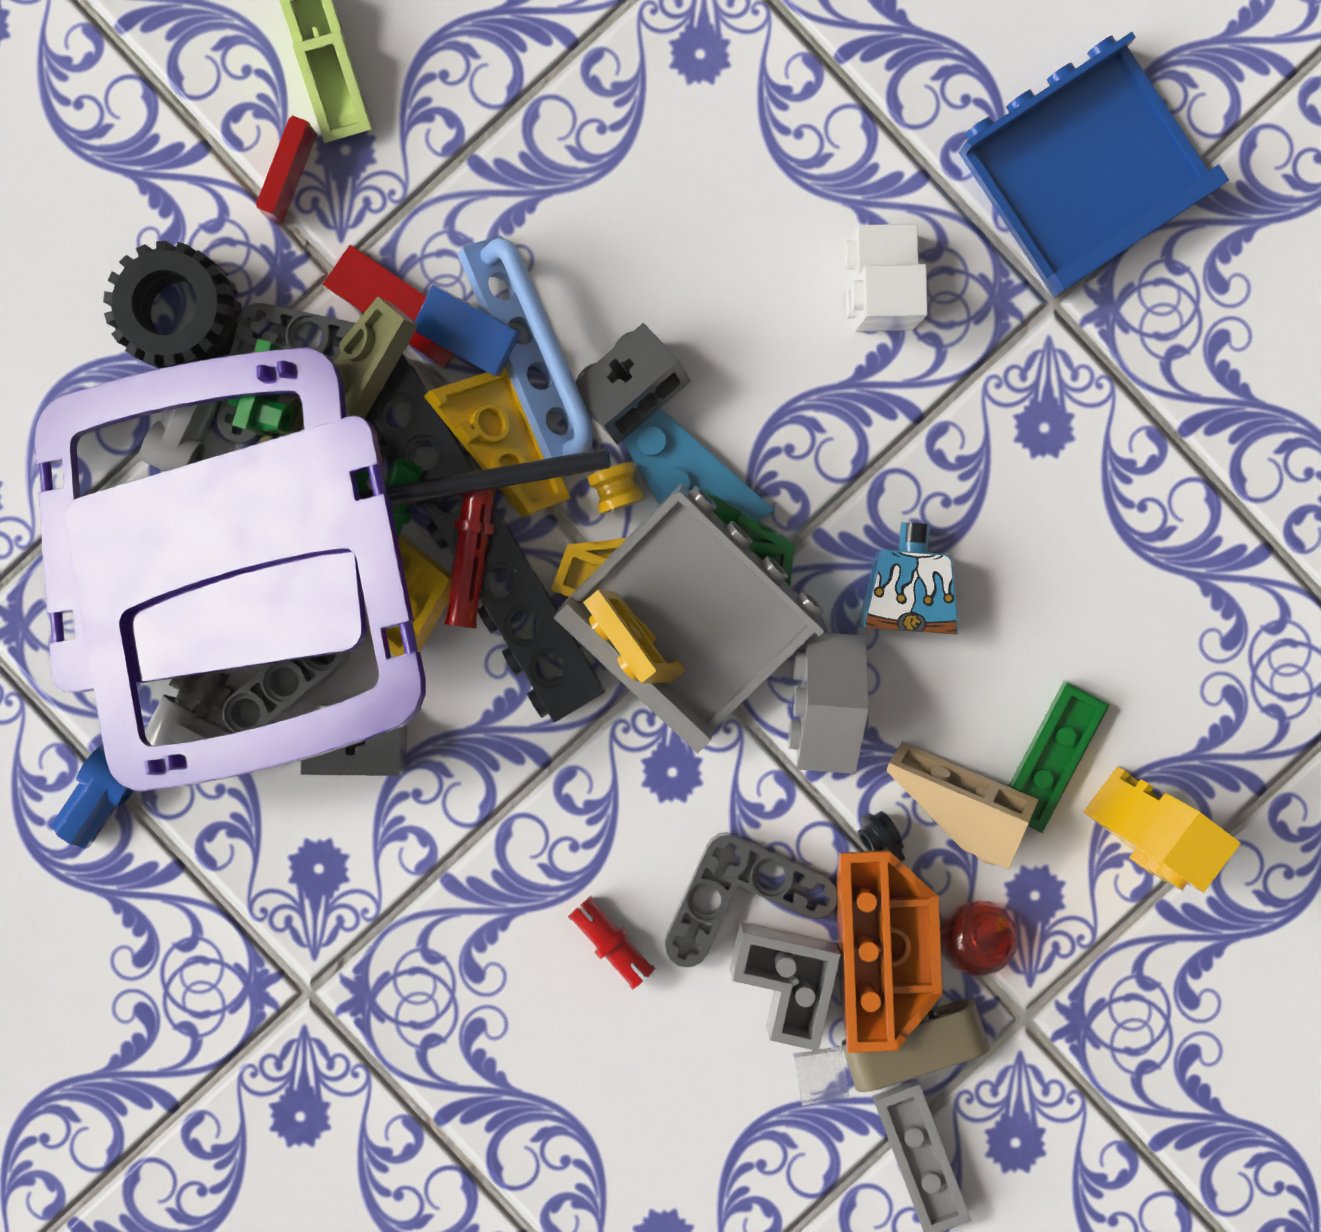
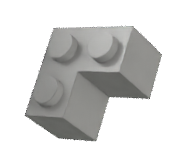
(830, 703)
(799, 973)

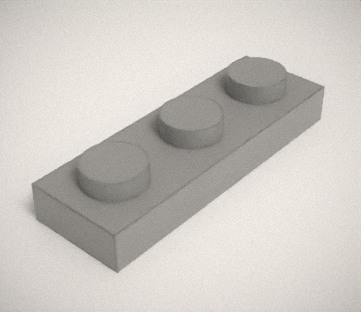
(921, 1157)

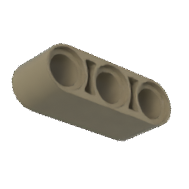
(940, 1040)

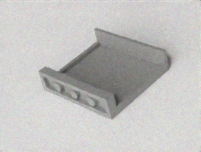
(706, 604)

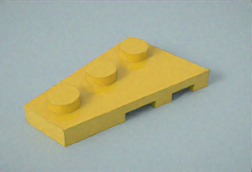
(497, 434)

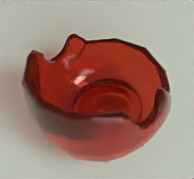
(979, 938)

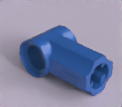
(90, 802)

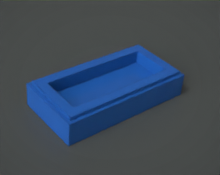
(466, 330)

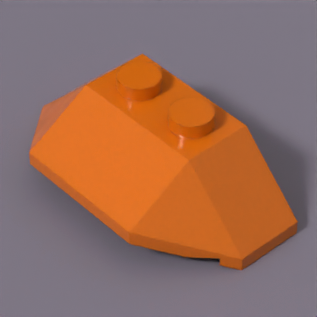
(886, 949)

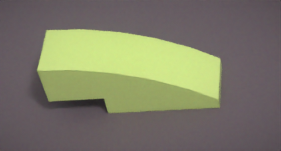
(326, 67)

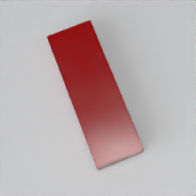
(362, 280)

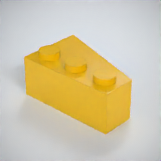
(1163, 832)

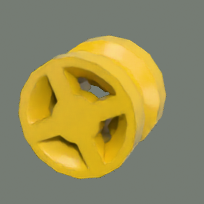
(616, 487)

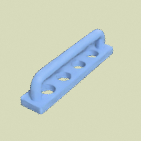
(502, 260)

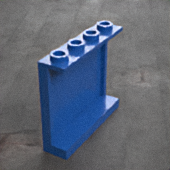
(1087, 165)

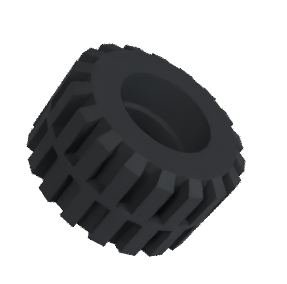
(140, 284)

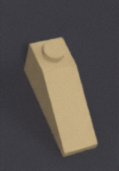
(969, 807)

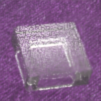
(821, 1075)

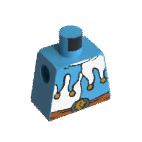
(911, 587)

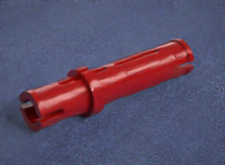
(469, 558)

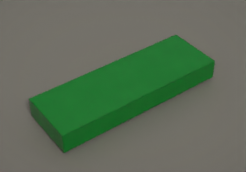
(1057, 750)

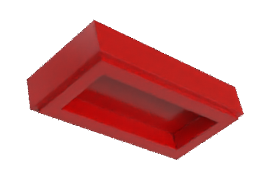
(286, 169)

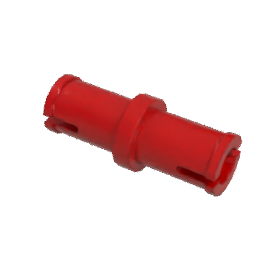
(611, 942)

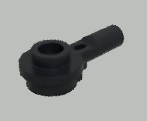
(881, 834)

